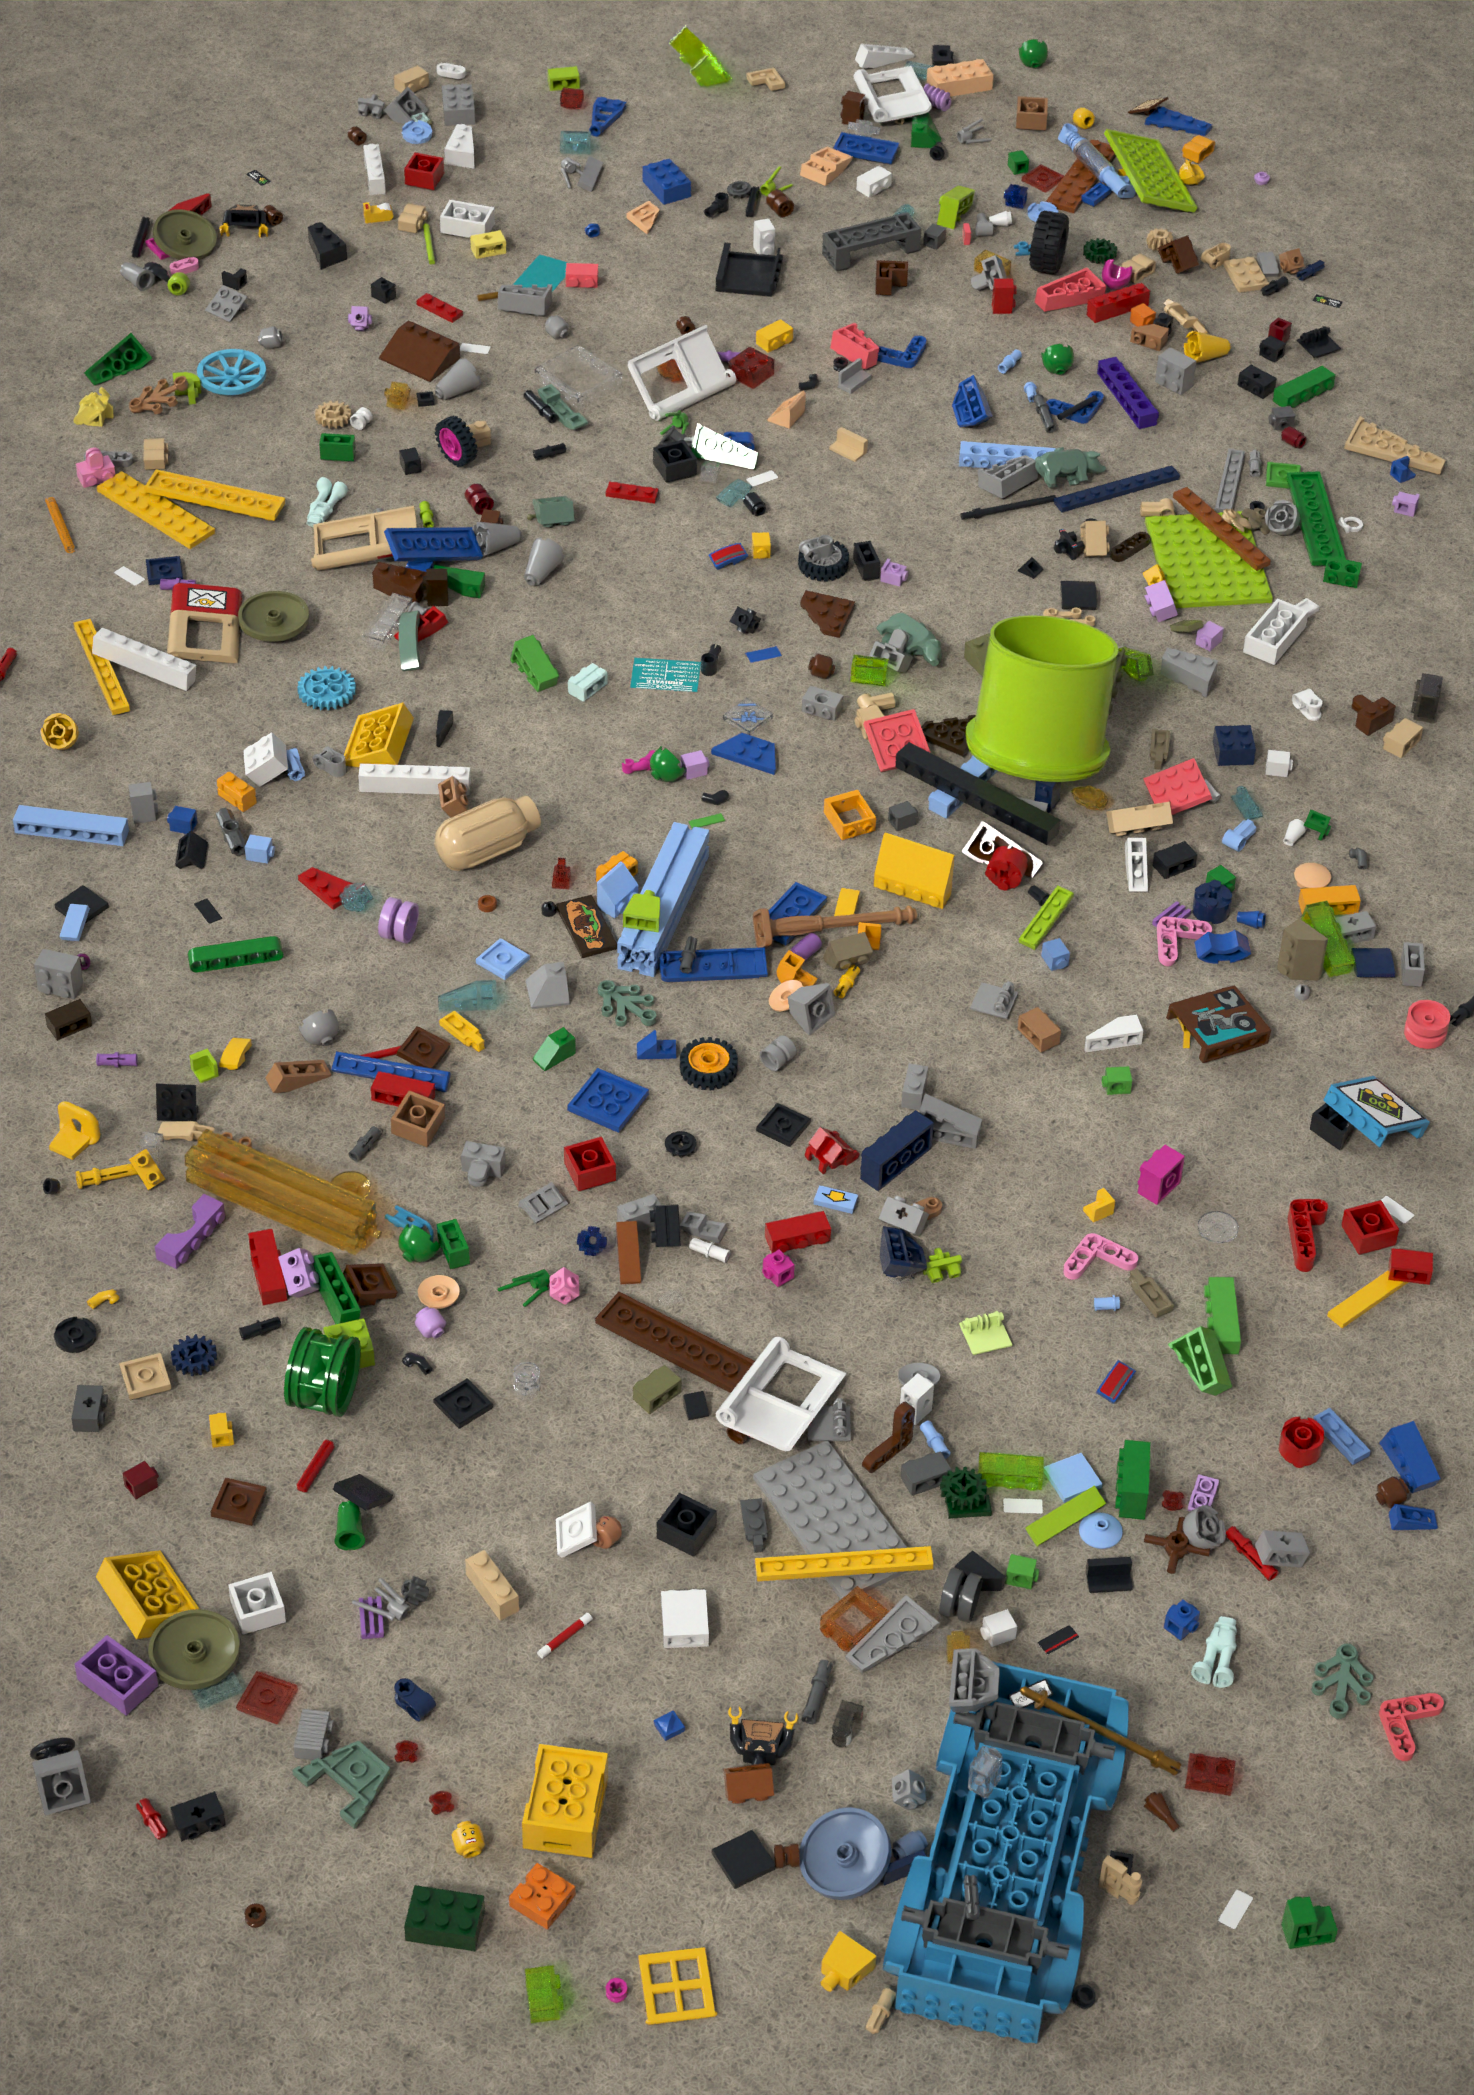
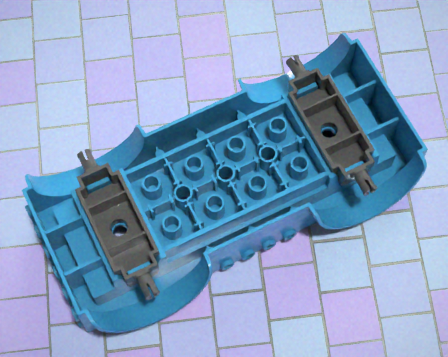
(1025, 1858)

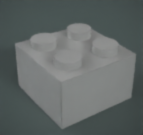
(1175, 371)
(58, 974)

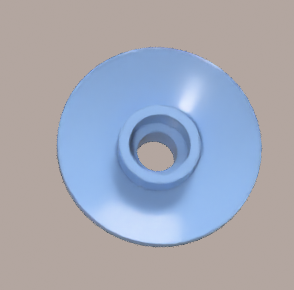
(1097, 1536)

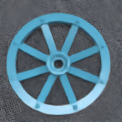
(231, 375)

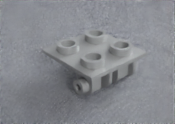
(227, 303)
(994, 999)
(831, 1423)

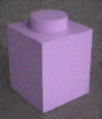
(1209, 636)
(694, 764)

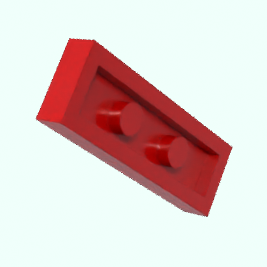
(439, 308)
(632, 492)

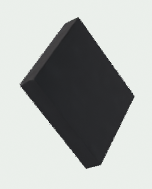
(83, 896)
(783, 1124)
(463, 1403)
(362, 1492)
(743, 1859)

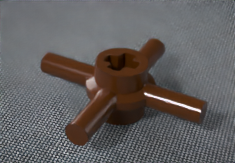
(1175, 1545)

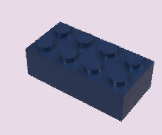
(896, 1150)

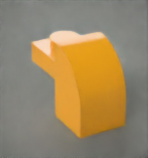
(791, 969)

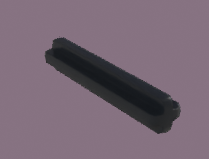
(753, 198)

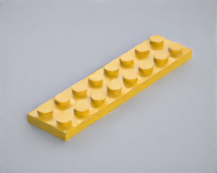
(214, 495)
(156, 510)

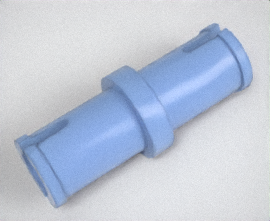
(1009, 361)
(934, 1439)

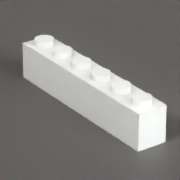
(144, 659)
(408, 778)

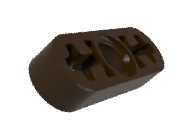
(1122, 552)

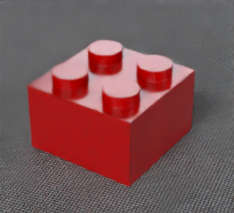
(424, 171)
(589, 1163)
(1370, 1227)

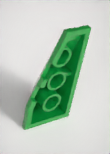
(924, 132)
(119, 360)

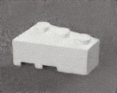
(460, 148)

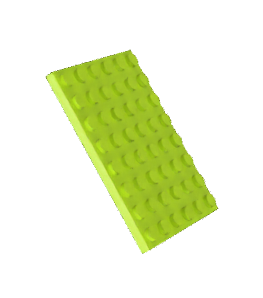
(1201, 566)

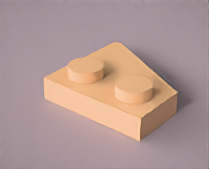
(644, 216)

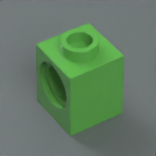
(1117, 1080)
(1021, 1571)

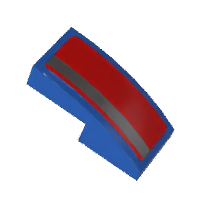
(731, 553)
(1115, 1381)

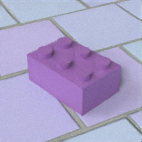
(116, 1675)

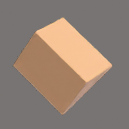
(789, 411)

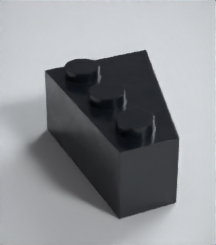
(326, 245)
(1330, 1126)

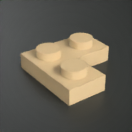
(768, 76)

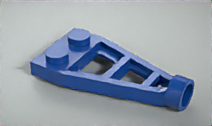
(615, 107)

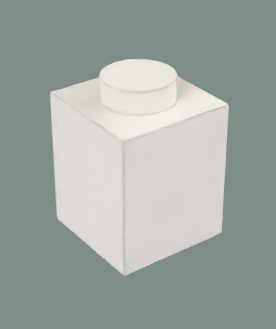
(1278, 763)
(999, 1628)

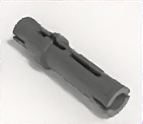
(1043, 409)
(819, 1684)

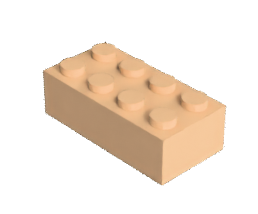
(961, 77)

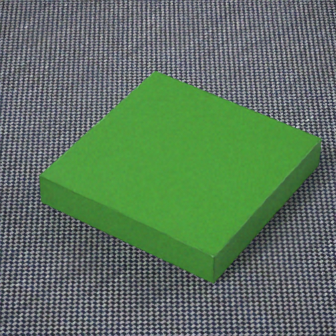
(1277, 474)

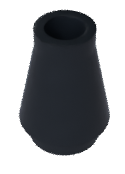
(937, 151)

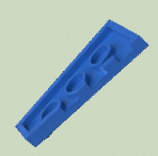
(1177, 121)

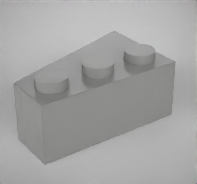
(1008, 477)
(951, 1123)

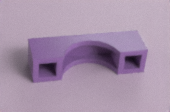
(176, 1248)

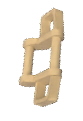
(1183, 317)

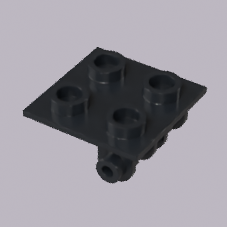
(1318, 342)
(176, 1102)

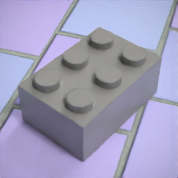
(458, 104)

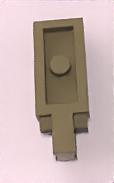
(1159, 747)
(1150, 1294)

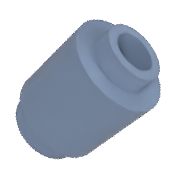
(909, 1844)

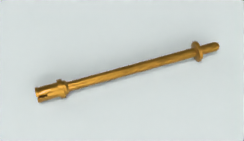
(1156, 1758)

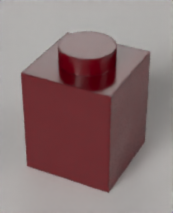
(1280, 329)
(140, 1479)

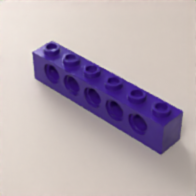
(1127, 392)

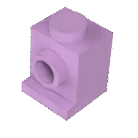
(1405, 503)
(893, 573)

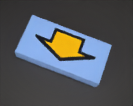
(835, 1199)

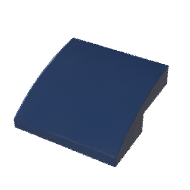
(1373, 962)

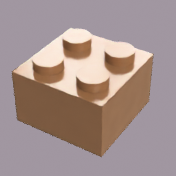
(1031, 113)
(417, 1118)

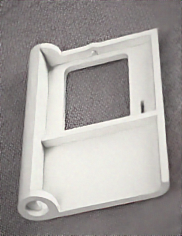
(897, 105)
(697, 364)
(771, 1418)

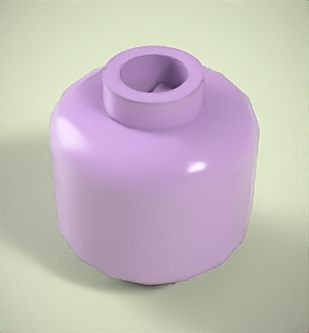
(430, 1322)

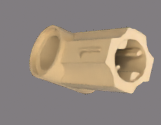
(1162, 508)
(883, 701)

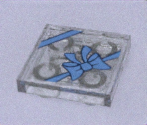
(748, 716)

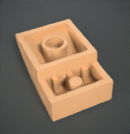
(825, 165)

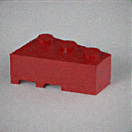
(267, 1266)

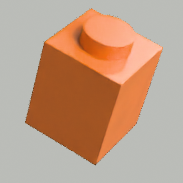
(1142, 315)

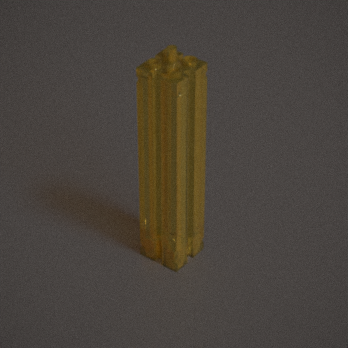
(281, 1192)

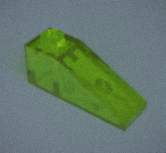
(1138, 664)

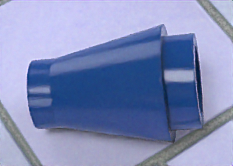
(1252, 918)

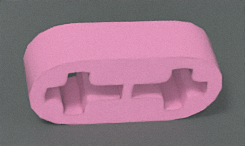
(185, 265)

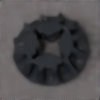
(673, 1140)

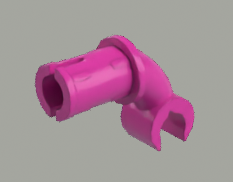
(643, 764)

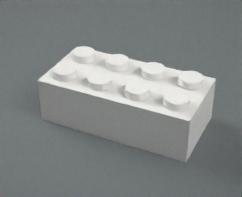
(1275, 631)

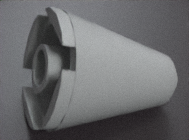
(458, 380)
(495, 536)
(542, 560)

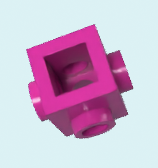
(778, 1268)

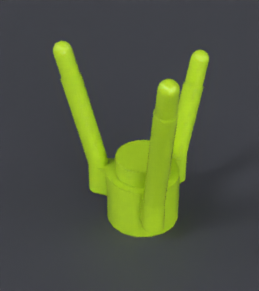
(769, 185)

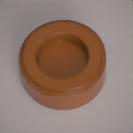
(487, 903)

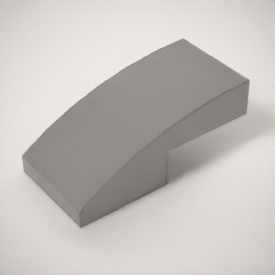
(1268, 264)
(699, 1226)

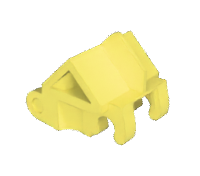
(94, 409)

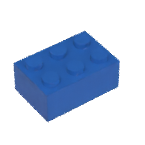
(666, 181)

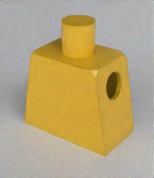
(846, 1963)

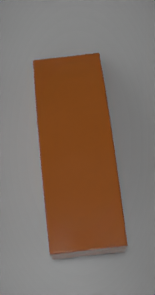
(628, 1252)

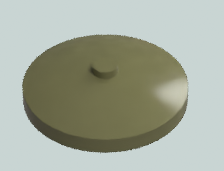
(184, 234)
(273, 616)
(194, 1649)

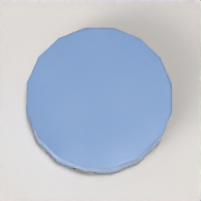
(417, 132)
(1035, 209)

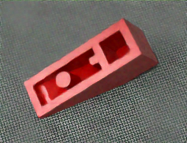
(198, 204)

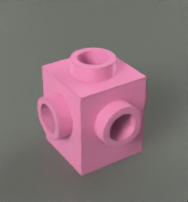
(564, 1286)

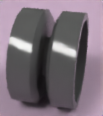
(960, 1595)

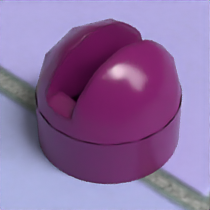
(86, 959)

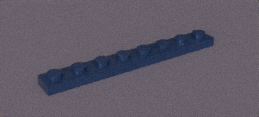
(1116, 488)

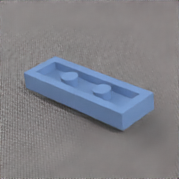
(1342, 1436)

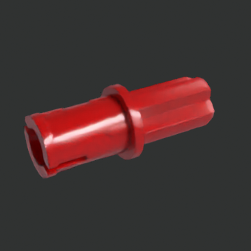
(152, 1818)

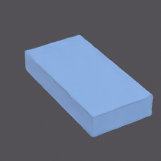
(74, 922)

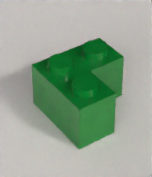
(1307, 1924)

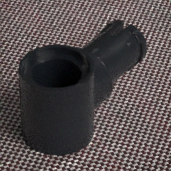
(719, 205)
(710, 660)

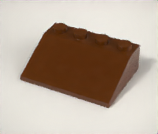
(420, 351)

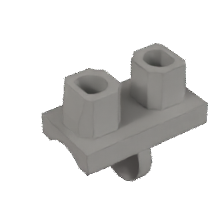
(371, 105)

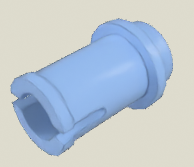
(1030, 389)
(1107, 1303)

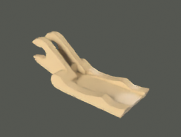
(182, 1130)

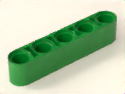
(235, 954)

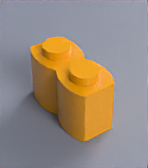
(1198, 148)

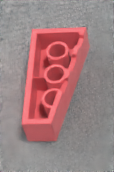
(1069, 291)

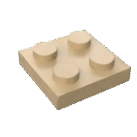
(145, 1376)

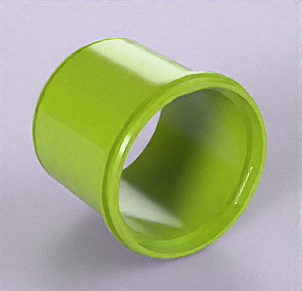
(1044, 699)

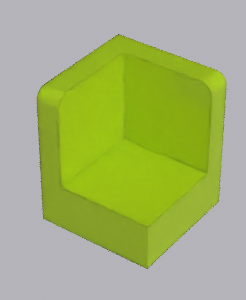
(204, 1065)

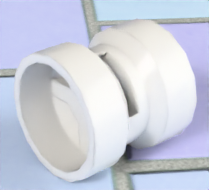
(363, 417)

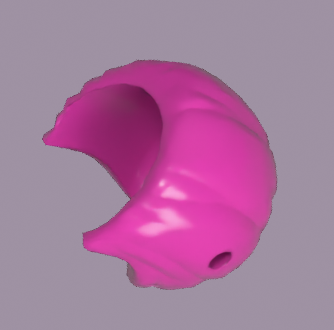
(1116, 276)

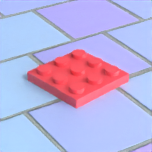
(891, 734)
(1179, 785)

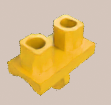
(147, 1169)

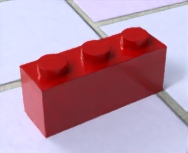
(393, 1088)
(798, 1232)

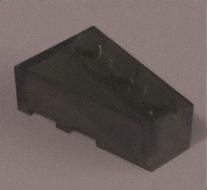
(1426, 698)

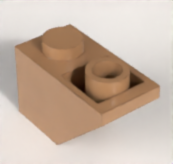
(1150, 336)

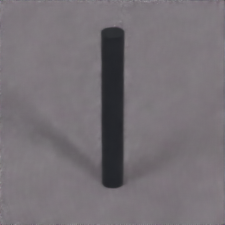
(1077, 407)

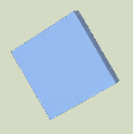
(502, 959)
(1071, 1476)

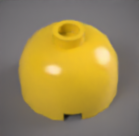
(59, 731)

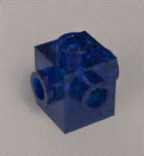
(1016, 196)
(585, 1245)

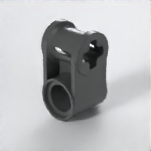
(671, 435)

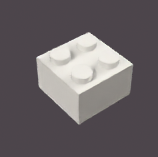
(265, 759)
(257, 1603)

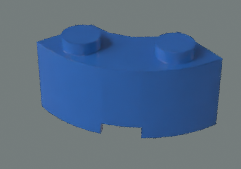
(1222, 947)

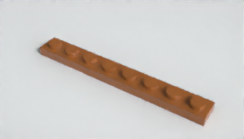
(1221, 528)

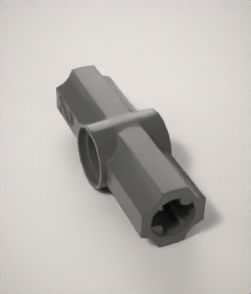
(231, 831)

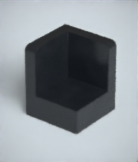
(235, 281)

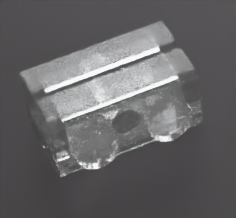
(985, 1771)

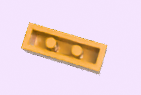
(1341, 898)

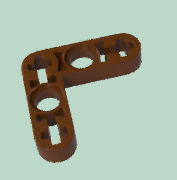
(901, 1437)

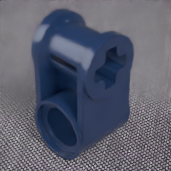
(413, 1699)

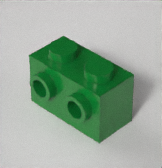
(337, 447)

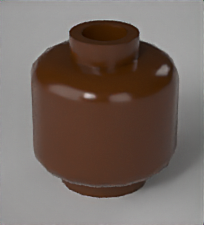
(821, 666)
(1392, 1492)

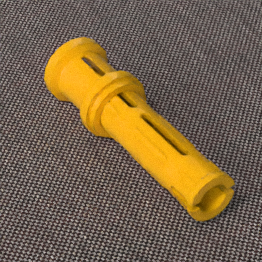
(96, 1176)

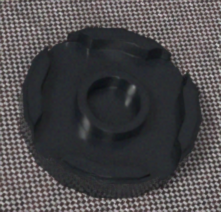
(79, 1339)

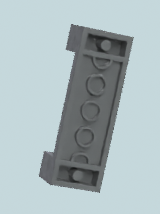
(840, 242)

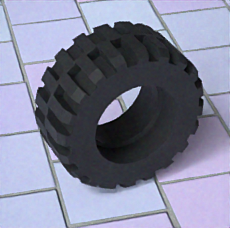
(1049, 242)

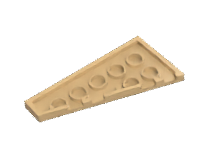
(1388, 446)

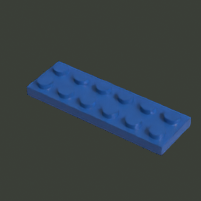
(433, 544)

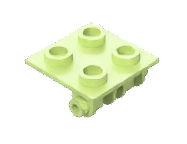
(985, 1333)

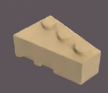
(1139, 818)

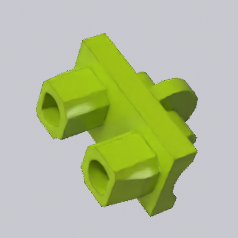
(942, 1262)

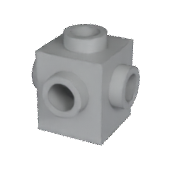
(908, 1789)

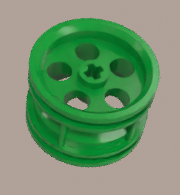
(322, 1372)

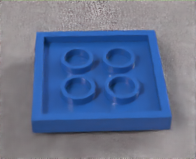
(608, 1100)

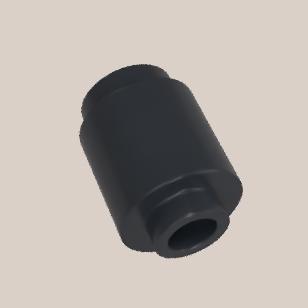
(754, 504)

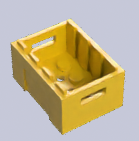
(579, 1818)

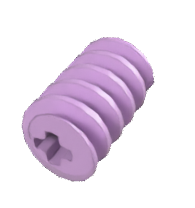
(938, 97)

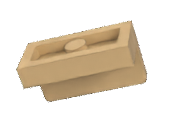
(849, 444)

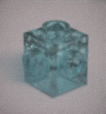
(355, 897)

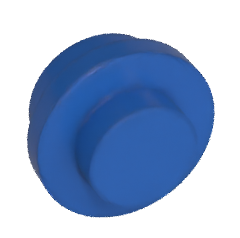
(592, 230)

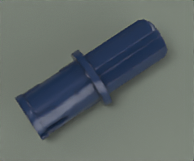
(1310, 270)

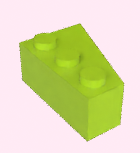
(953, 205)

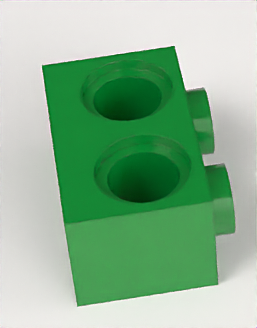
(1342, 572)
(453, 1244)

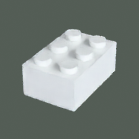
(466, 219)

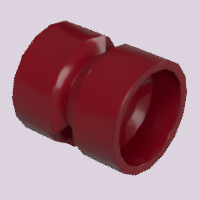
(478, 498)

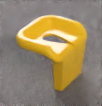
(70, 1141)

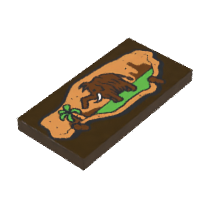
(586, 926)

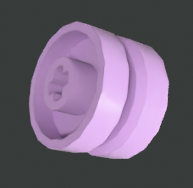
(398, 920)

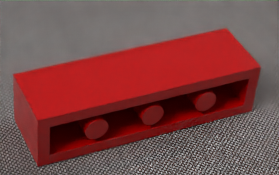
(1117, 302)

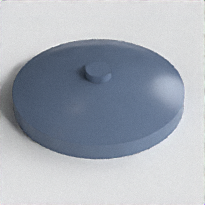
(845, 1853)

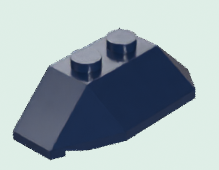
(900, 1253)

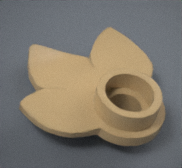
(1235, 518)

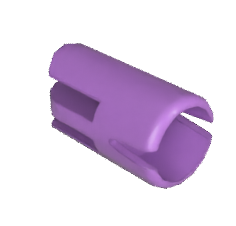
(807, 946)

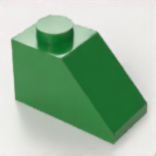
(555, 1049)

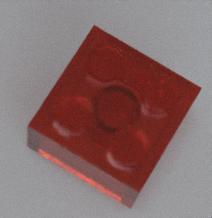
(752, 367)

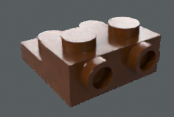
(369, 1283)

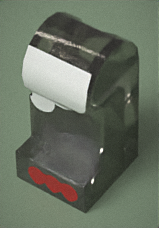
(844, 1721)

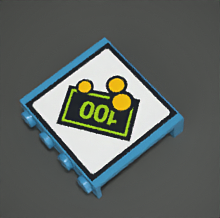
(1374, 1109)

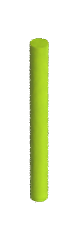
(429, 244)

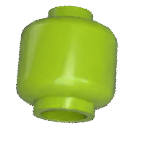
(178, 283)

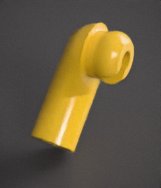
(102, 1296)

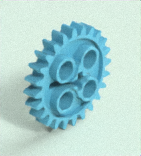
(326, 688)

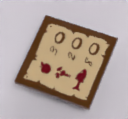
(1148, 106)

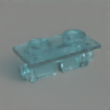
(1246, 804)

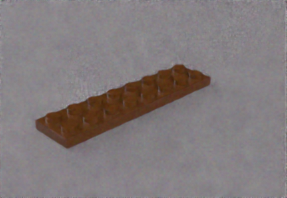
(674, 1341)

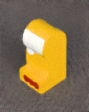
(377, 213)

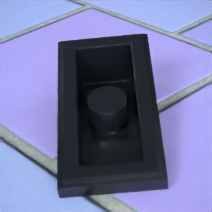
(444, 724)

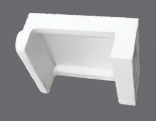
(684, 1618)

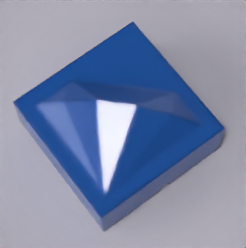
(669, 1725)

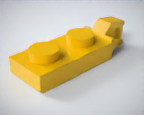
(462, 1030)

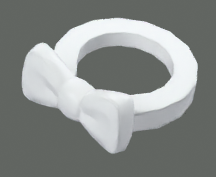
(1342, 522)

